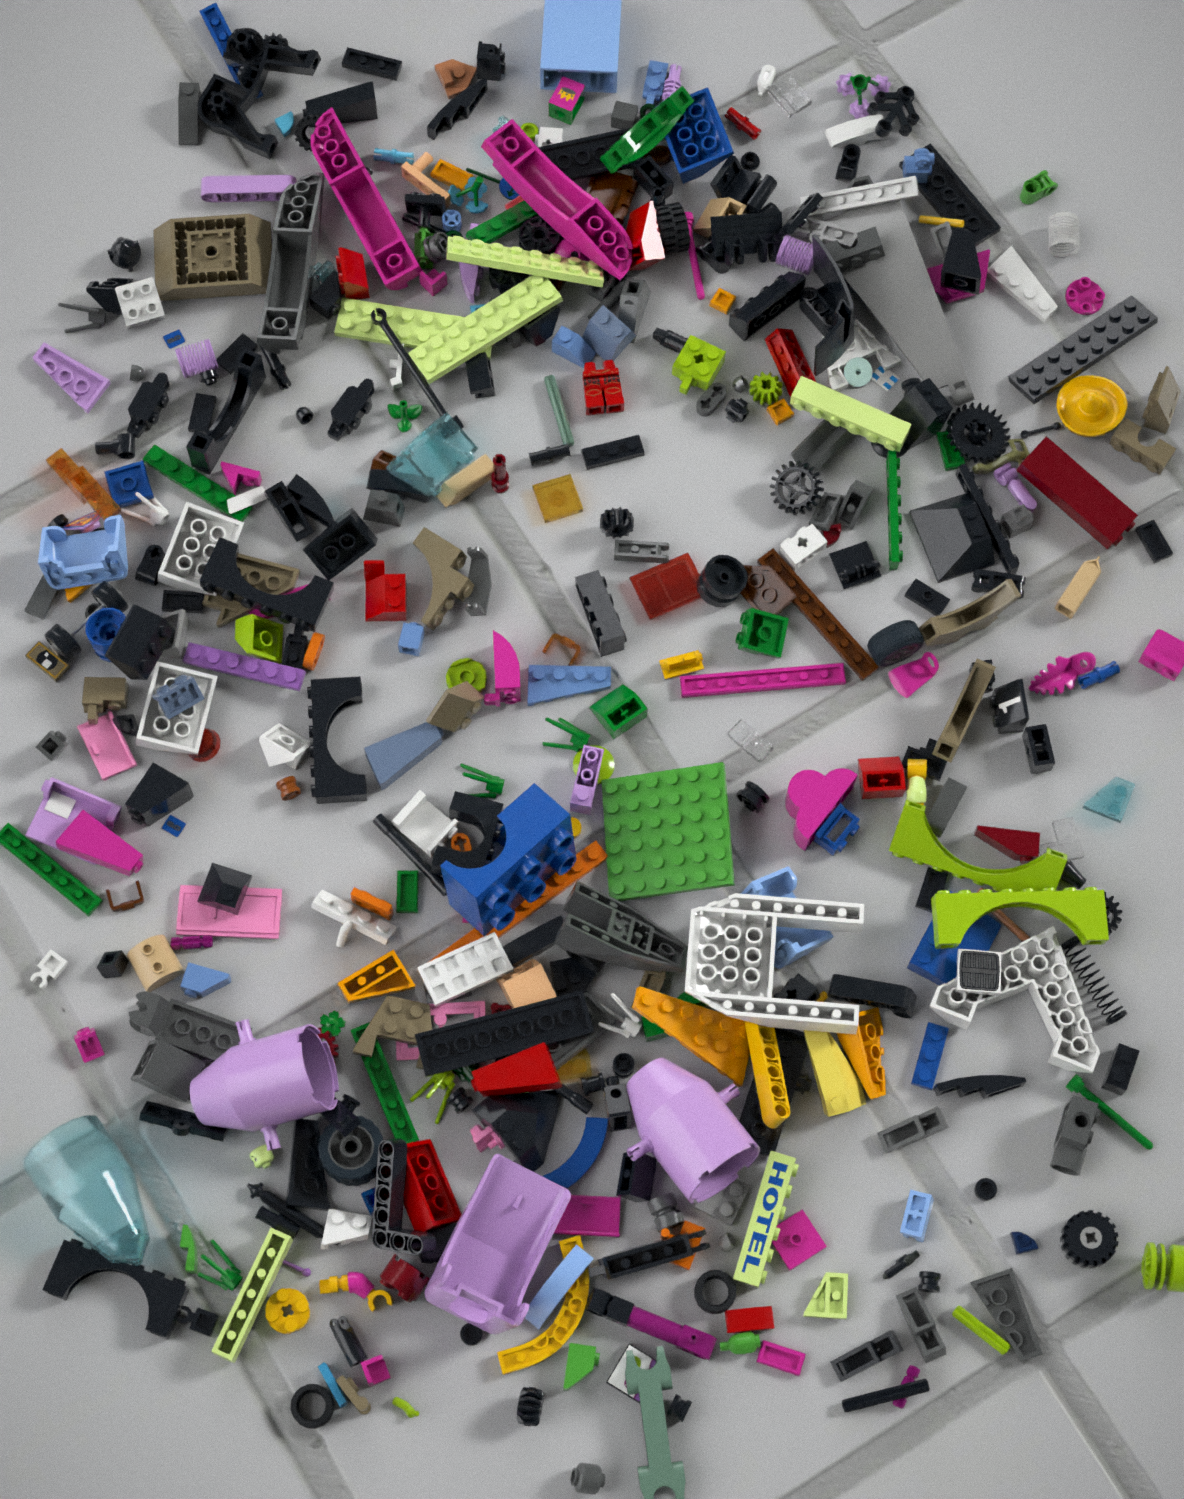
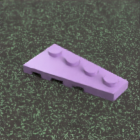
(73, 377)

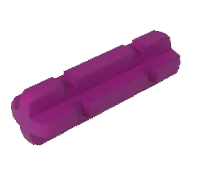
(191, 942)
(912, 1373)

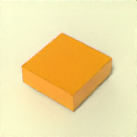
(722, 301)
(780, 411)

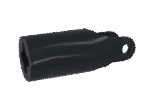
(348, 1341)

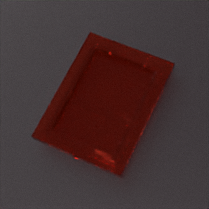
(667, 586)

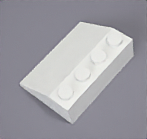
(193, 545)
(183, 731)

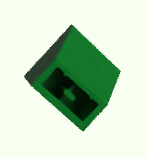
(619, 710)

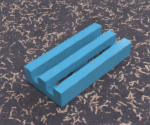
(332, 1384)

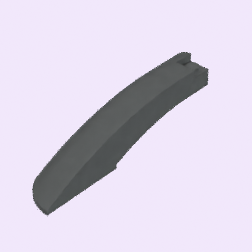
(292, 264)

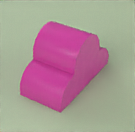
(814, 798)

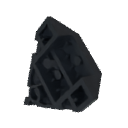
(522, 1123)

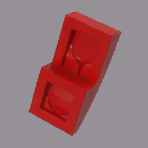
(749, 1319)

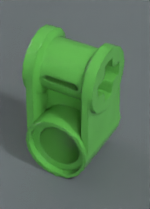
(1039, 185)

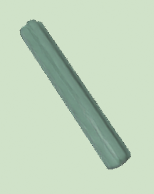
(559, 410)

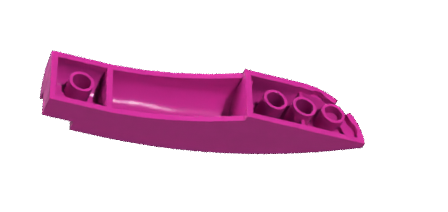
(559, 199)
(363, 203)

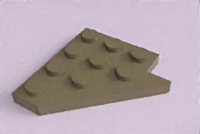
(262, 575)

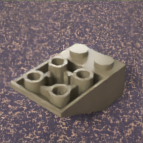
(1161, 402)

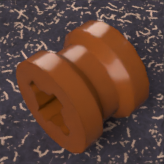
(288, 788)

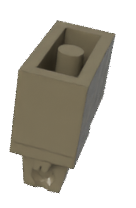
(102, 694)

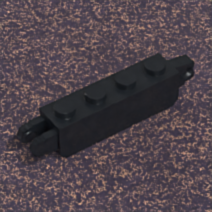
(648, 1255)

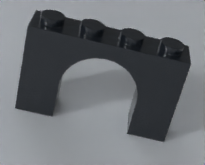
(481, 814)

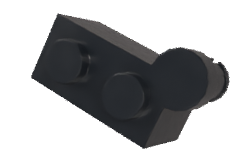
(653, 180)

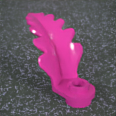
(1062, 673)

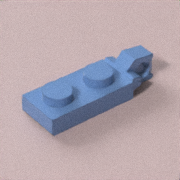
(654, 81)

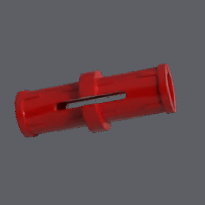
(742, 123)

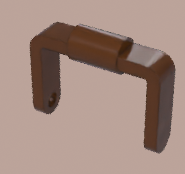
(126, 905)

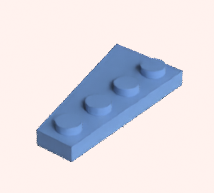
(557, 681)

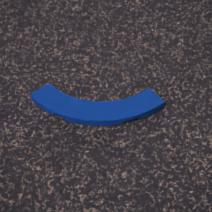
(583, 1156)

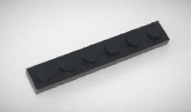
(999, 542)

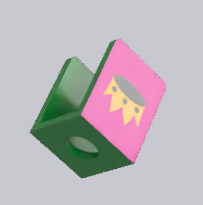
(566, 100)

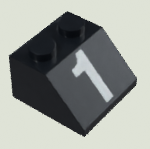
(1010, 707)

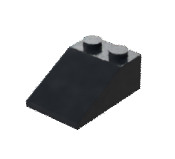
(340, 544)

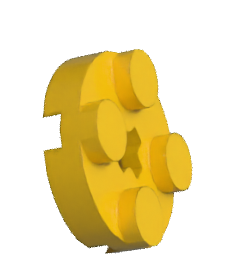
(291, 1323)

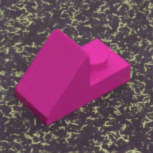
(235, 474)

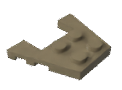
(397, 1021)

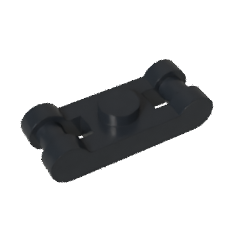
(995, 579)

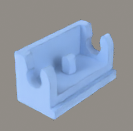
(917, 1215)

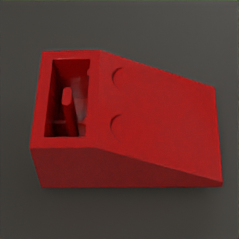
(645, 237)

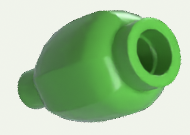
(741, 1343)

